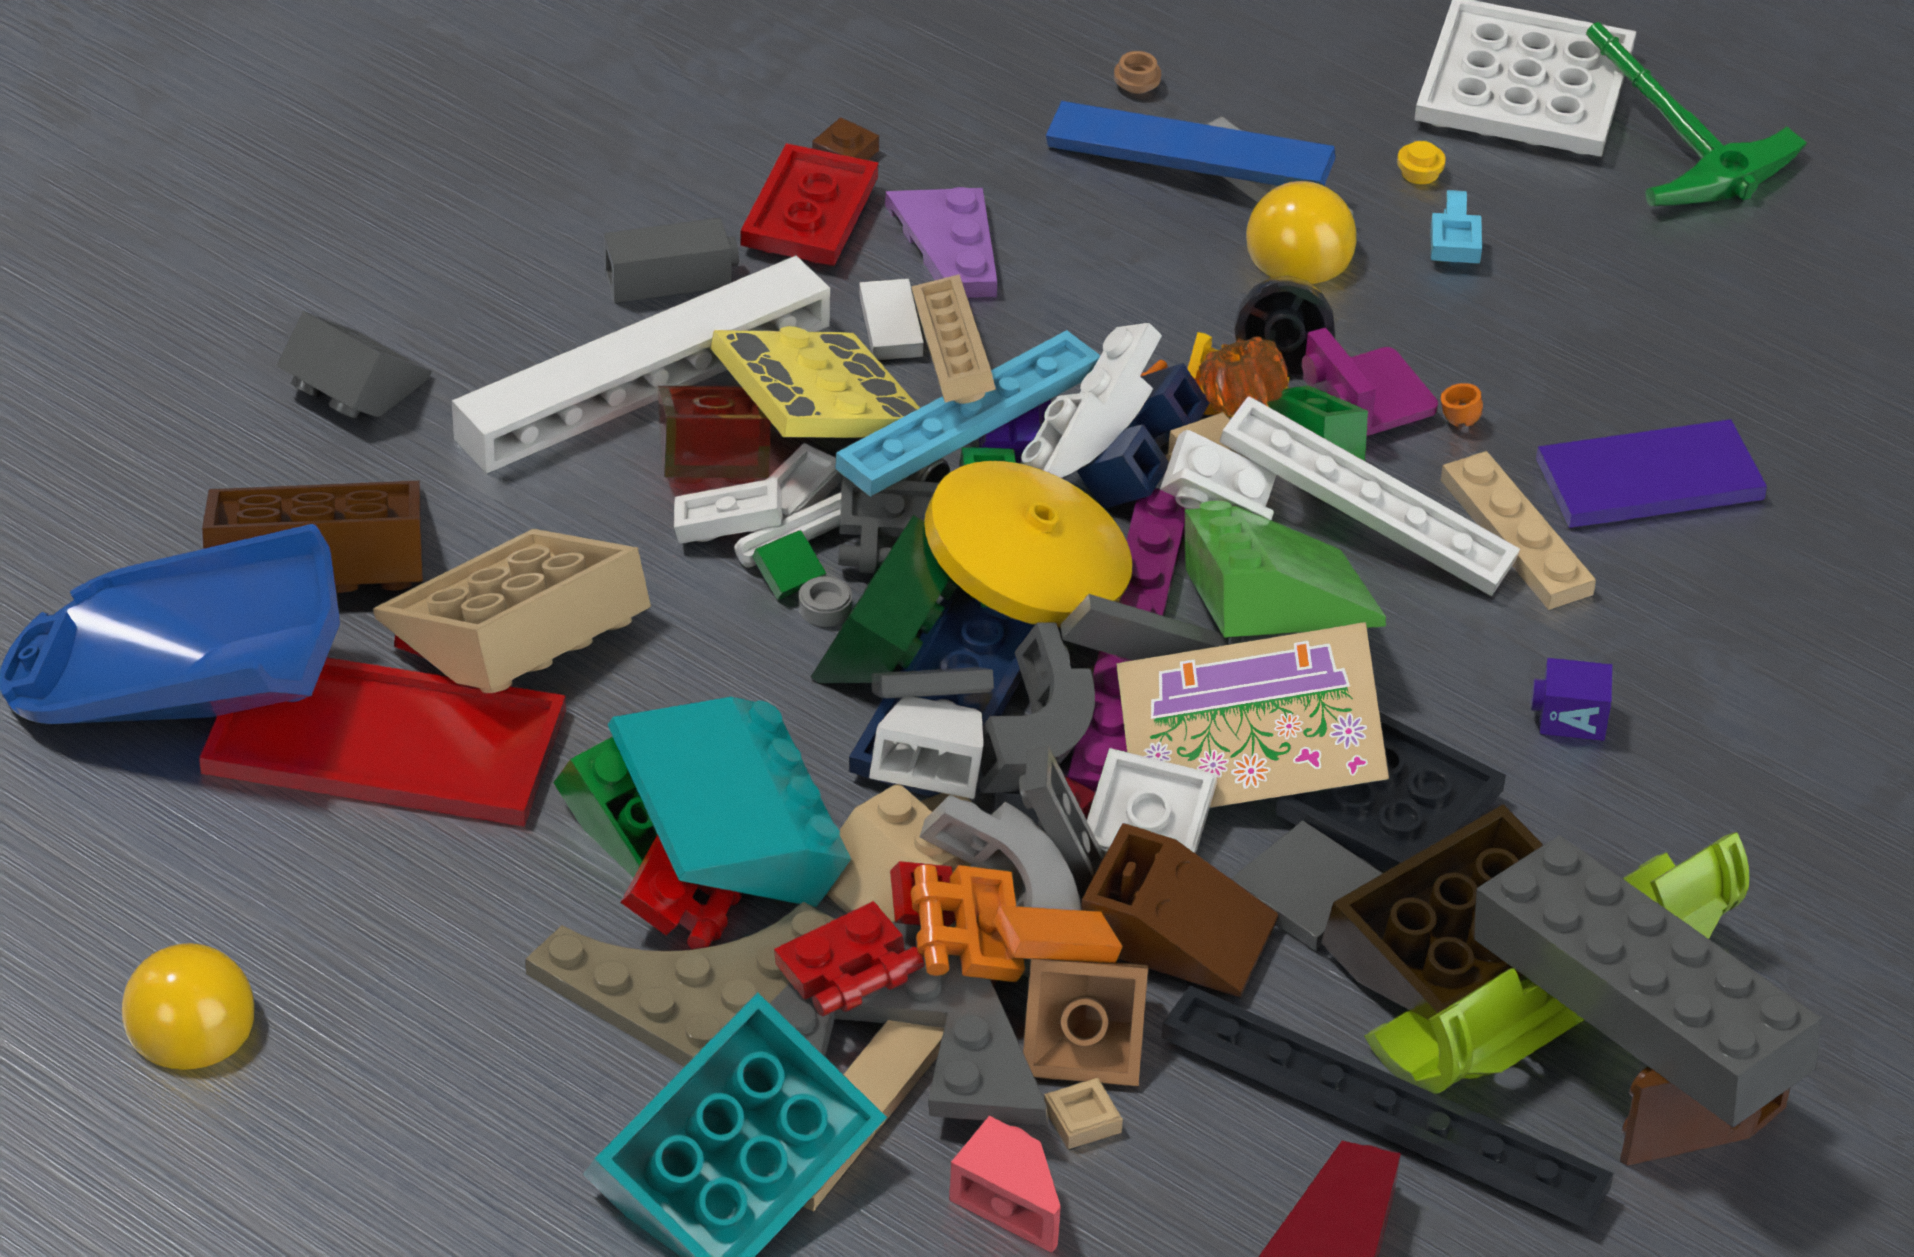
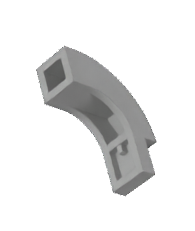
(1005, 843)

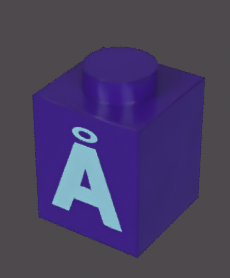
(1573, 698)

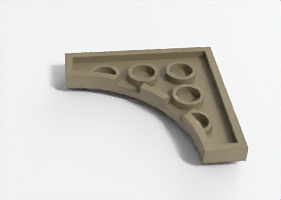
(669, 996)

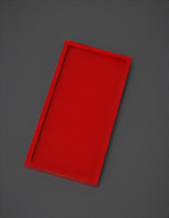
(396, 742)

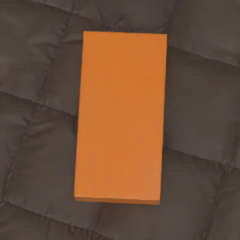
(1057, 934)

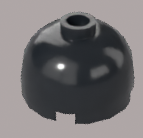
(1284, 312)

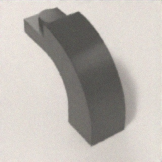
(1059, 716)

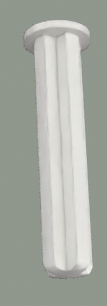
(812, 521)

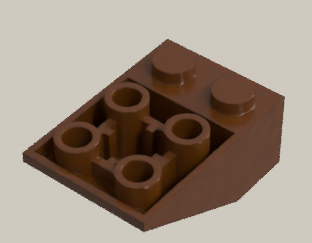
(1179, 911)
(1671, 1123)

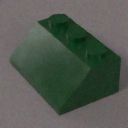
(889, 613)

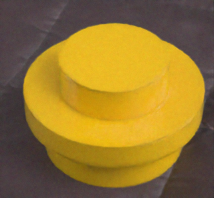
(1421, 162)

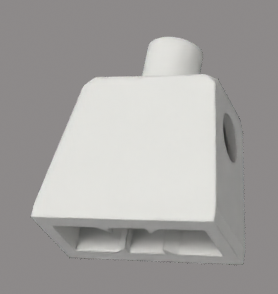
(929, 746)

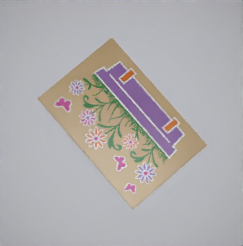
(1261, 713)

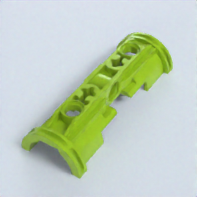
(1515, 1018)

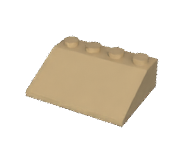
(519, 606)

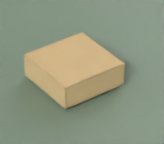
(1083, 1113)

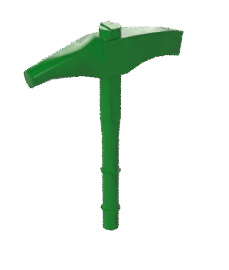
(1723, 168)

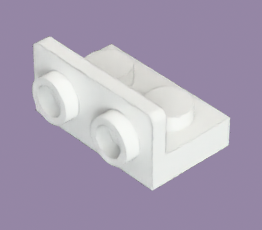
(1210, 472)

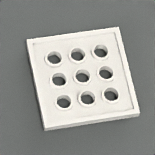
(1500, 83)

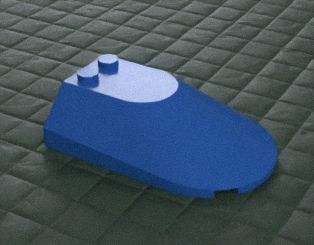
(182, 636)

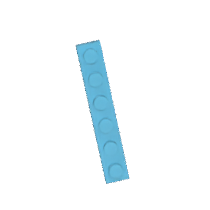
(947, 426)

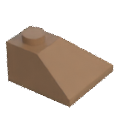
(1085, 1020)

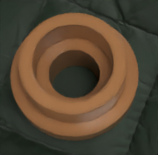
(1137, 72)

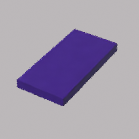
(1650, 473)

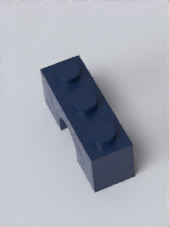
(1134, 460)

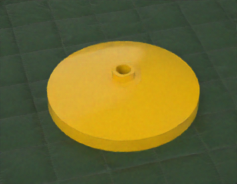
(1025, 541)

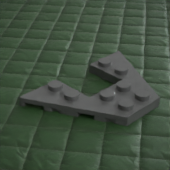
(979, 1057)

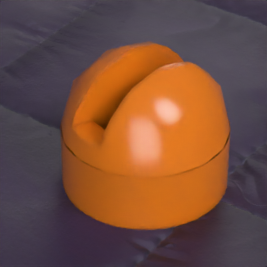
(1452, 401)

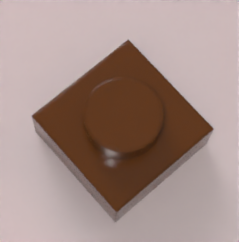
(848, 140)

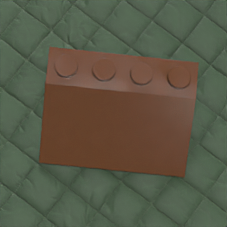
(367, 525)

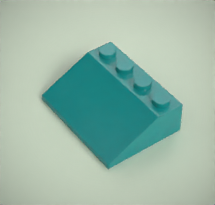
(732, 798)
(735, 1140)

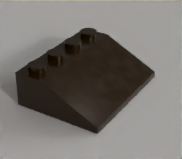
(1415, 923)

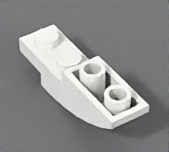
(1110, 398)

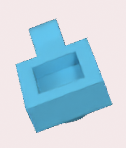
(1454, 233)

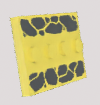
(813, 381)

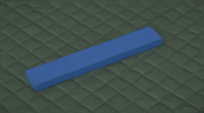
(1188, 145)

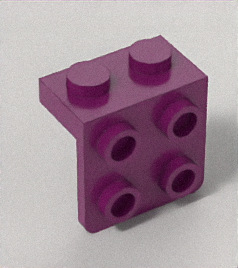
(1370, 380)

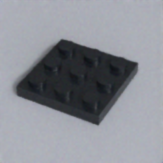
(1423, 801)

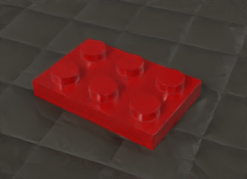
(809, 204)

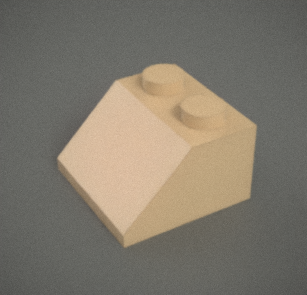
(878, 838)

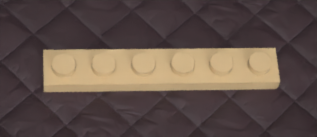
(953, 340)

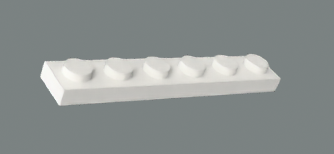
(1369, 495)

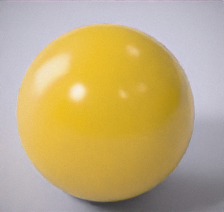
(1301, 232)
(187, 1007)

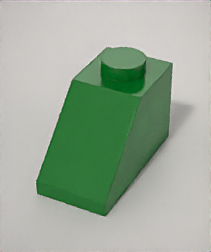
(1325, 416)

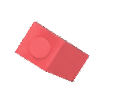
(1007, 1182)

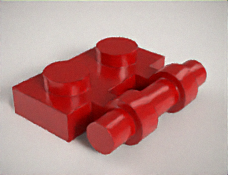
(666, 901)
(848, 959)

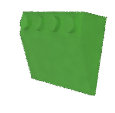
(1270, 576)

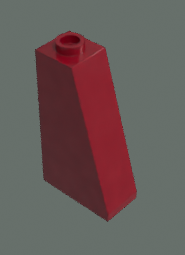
(1342, 1208)

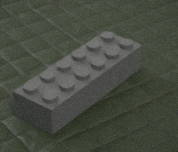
(1647, 980)

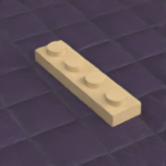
(1504, 510)

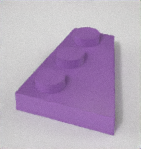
(950, 233)

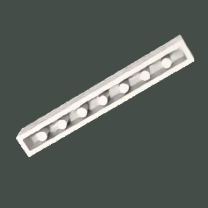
(628, 365)

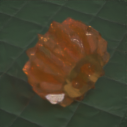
(1243, 370)

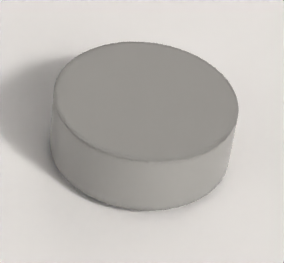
(825, 601)

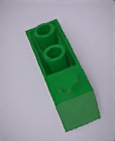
(608, 804)

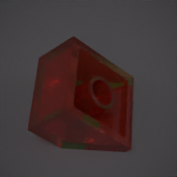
(712, 434)

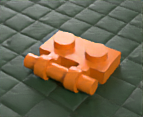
(975, 899)

